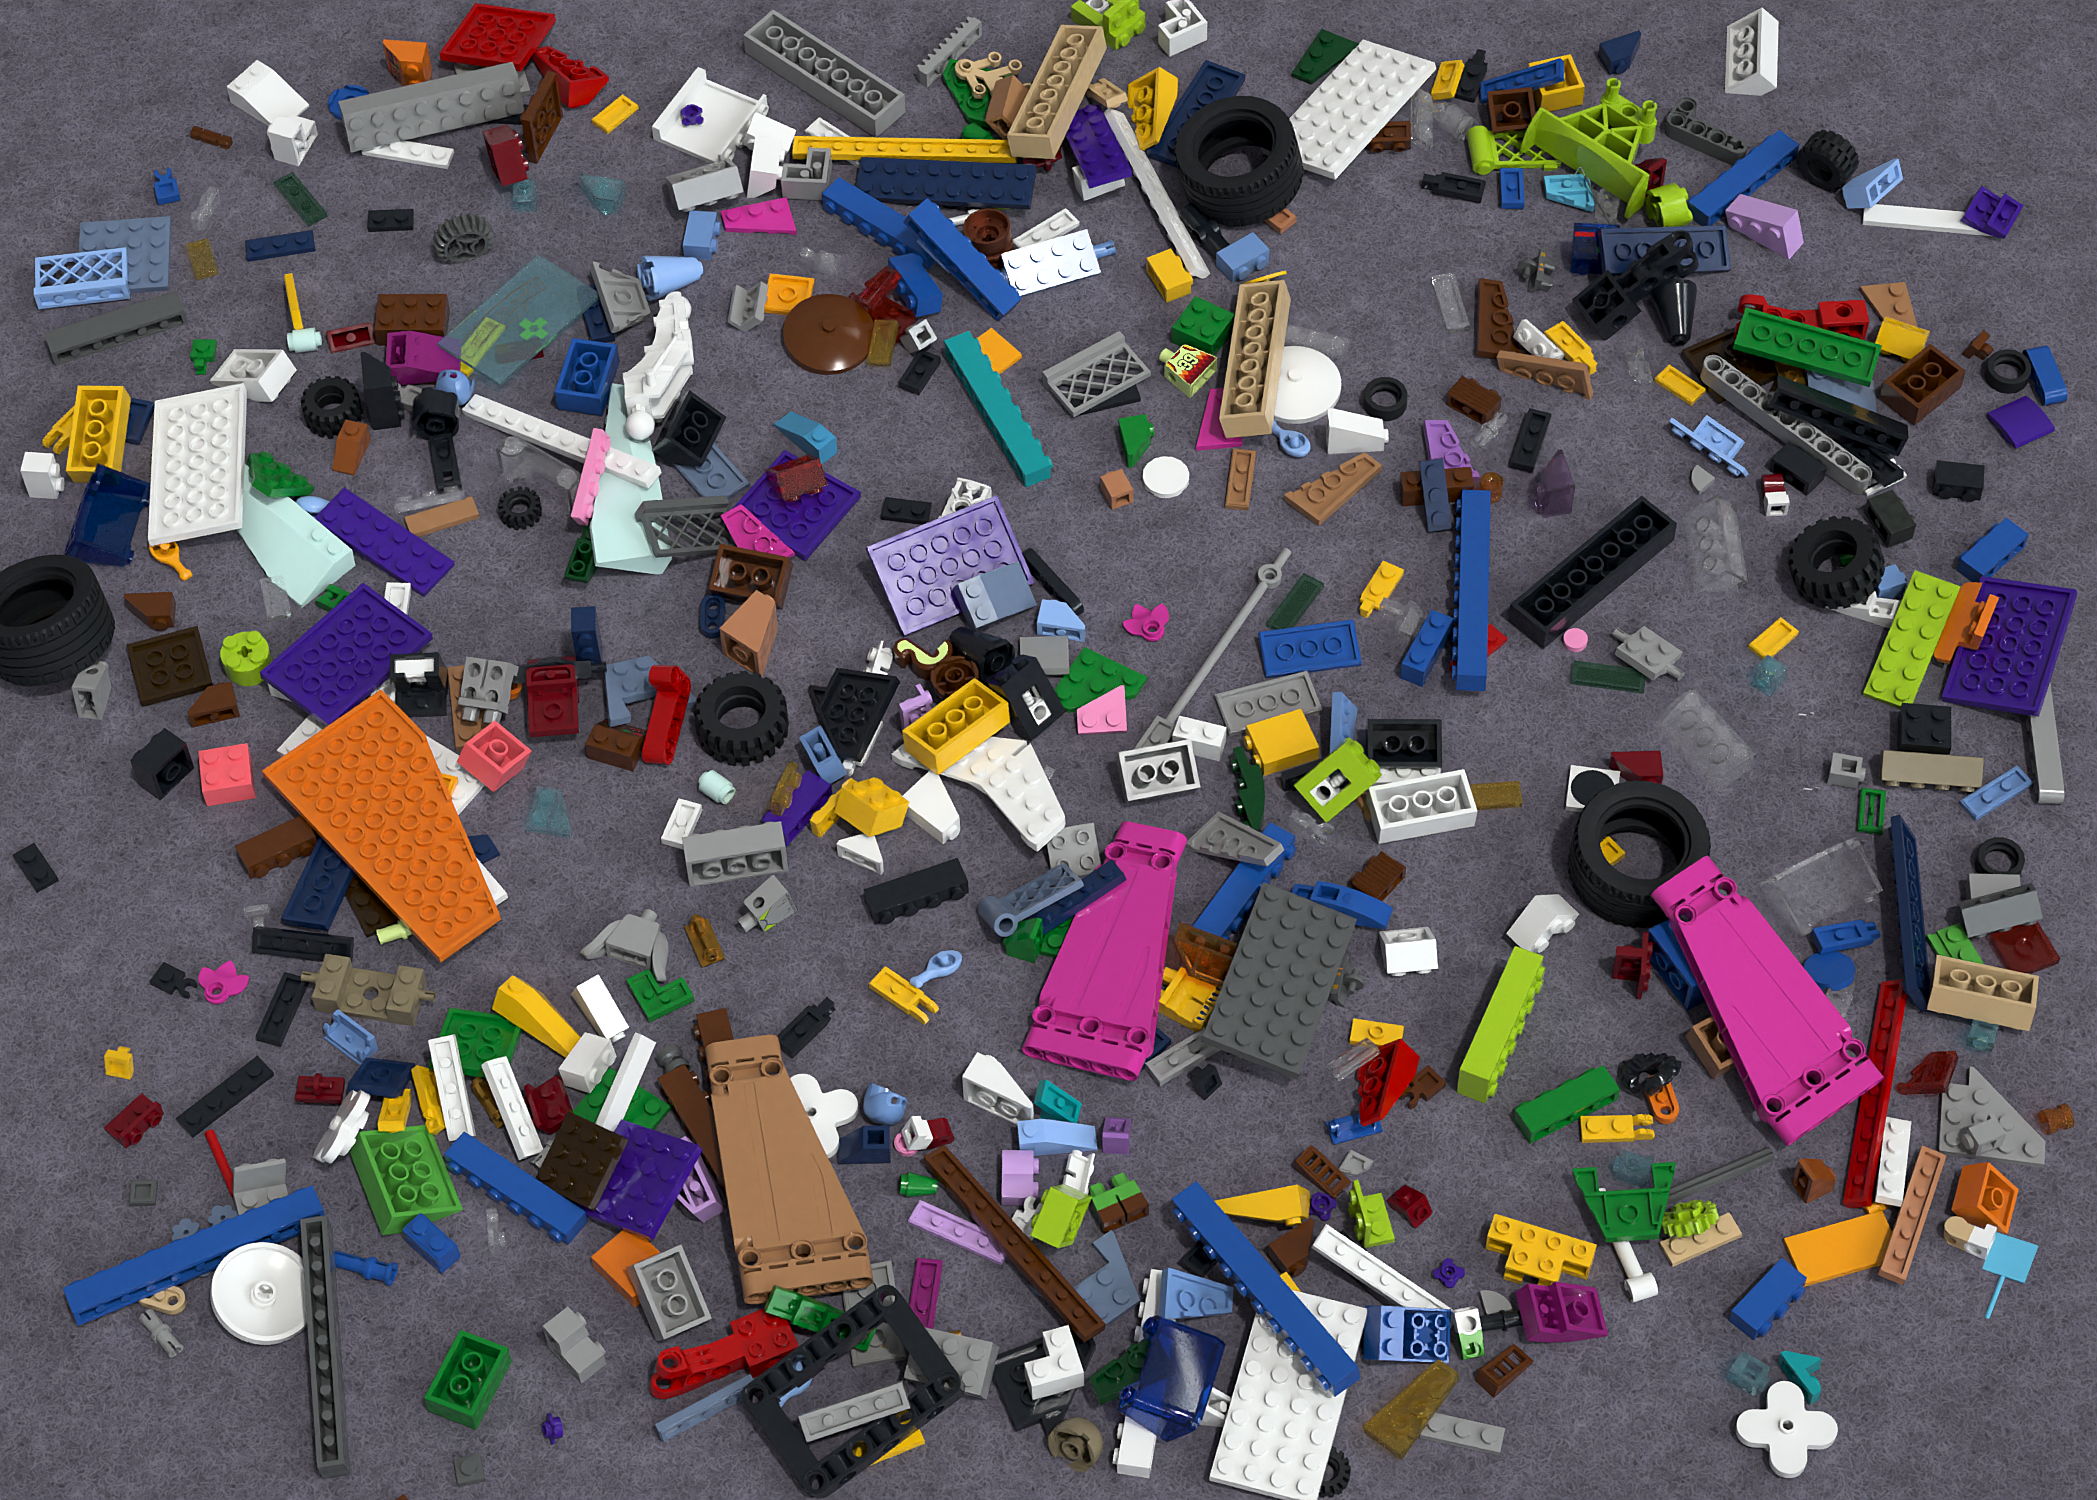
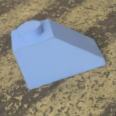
(1059, 620)

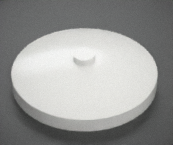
(1306, 386)
(260, 1293)

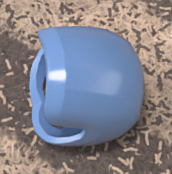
(458, 385)
(879, 1108)

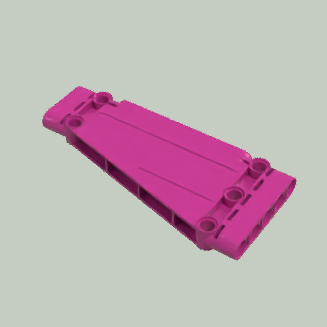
(1112, 964)
(1765, 1005)

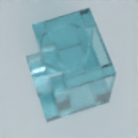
(524, 192)
(1769, 676)
(1636, 1175)
(1749, 1366)

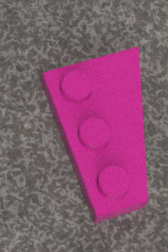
(766, 216)
(1211, 431)
(752, 534)

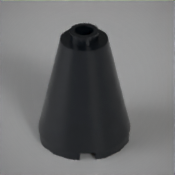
(1676, 309)
(983, 649)

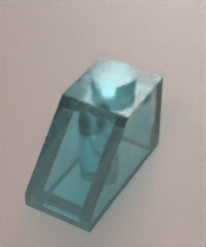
(604, 193)

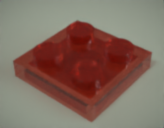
(2025, 948)

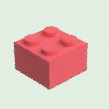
(494, 756)
(227, 774)

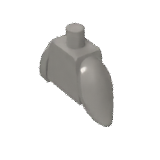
(634, 942)

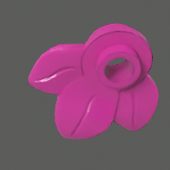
(1144, 620)
(222, 979)

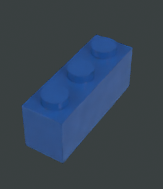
(916, 285)
(1992, 551)
(1426, 648)
(1768, 1300)

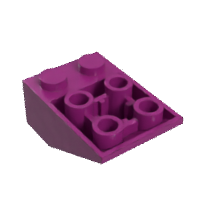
(417, 358)

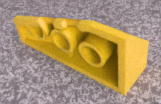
(1152, 103)
(535, 1015)
(1277, 1205)

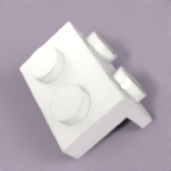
(1536, 342)

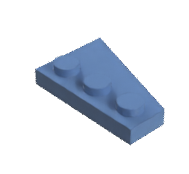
(1192, 1296)

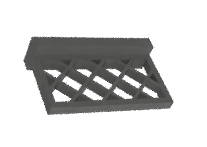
(680, 509)

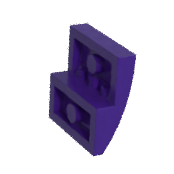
(1991, 213)
(2021, 421)

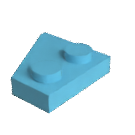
(1569, 190)

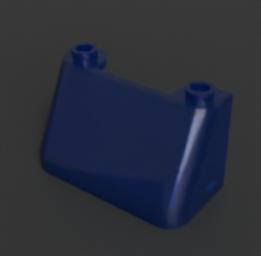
(107, 518)
(1173, 1378)

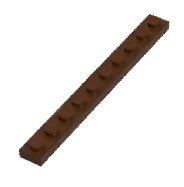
(1014, 1243)

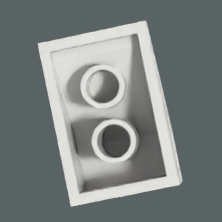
(265, 94)
(260, 370)
(993, 1089)

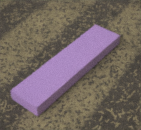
(955, 1231)

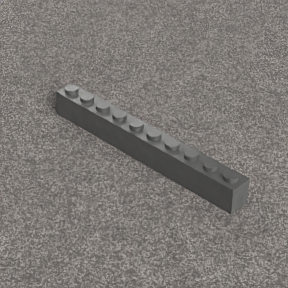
(325, 1347)

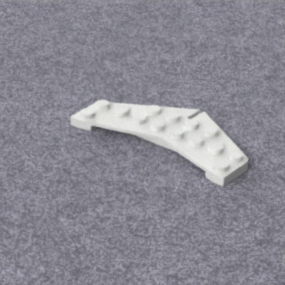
(1013, 781)

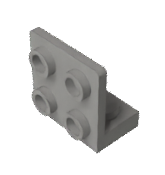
(1076, 848)
(258, 1184)

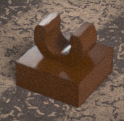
(1979, 347)

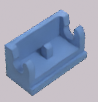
(350, 1038)

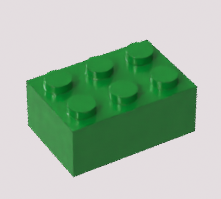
(468, 1379)

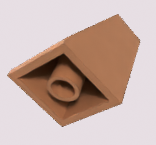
(751, 633)

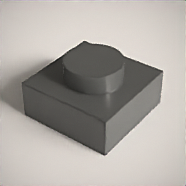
(469, 1470)

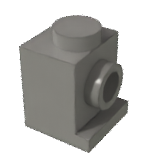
(918, 336)
(1846, 770)
(1984, 1136)

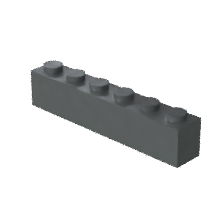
(116, 328)

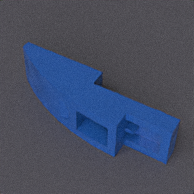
(1363, 907)

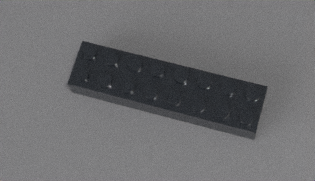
(1592, 572)

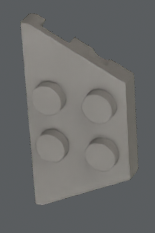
(620, 298)

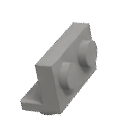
(747, 306)

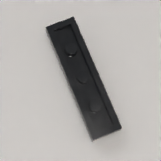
(300, 943)
(224, 1096)

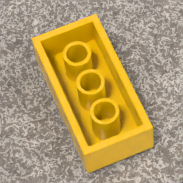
(97, 430)
(956, 726)

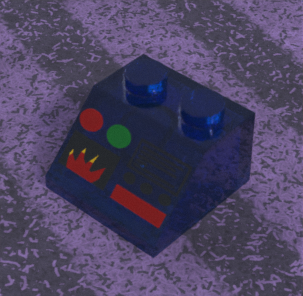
(1585, 248)

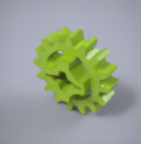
(1690, 1218)

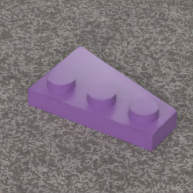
(1443, 443)

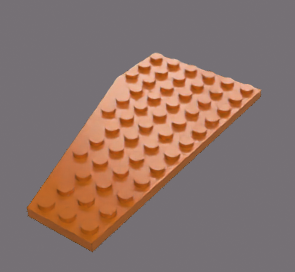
(390, 817)

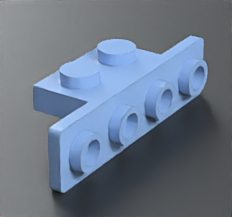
(1716, 439)

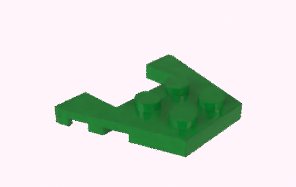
(1627, 1213)

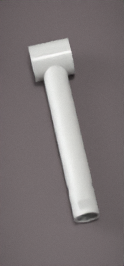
(1638, 1284)

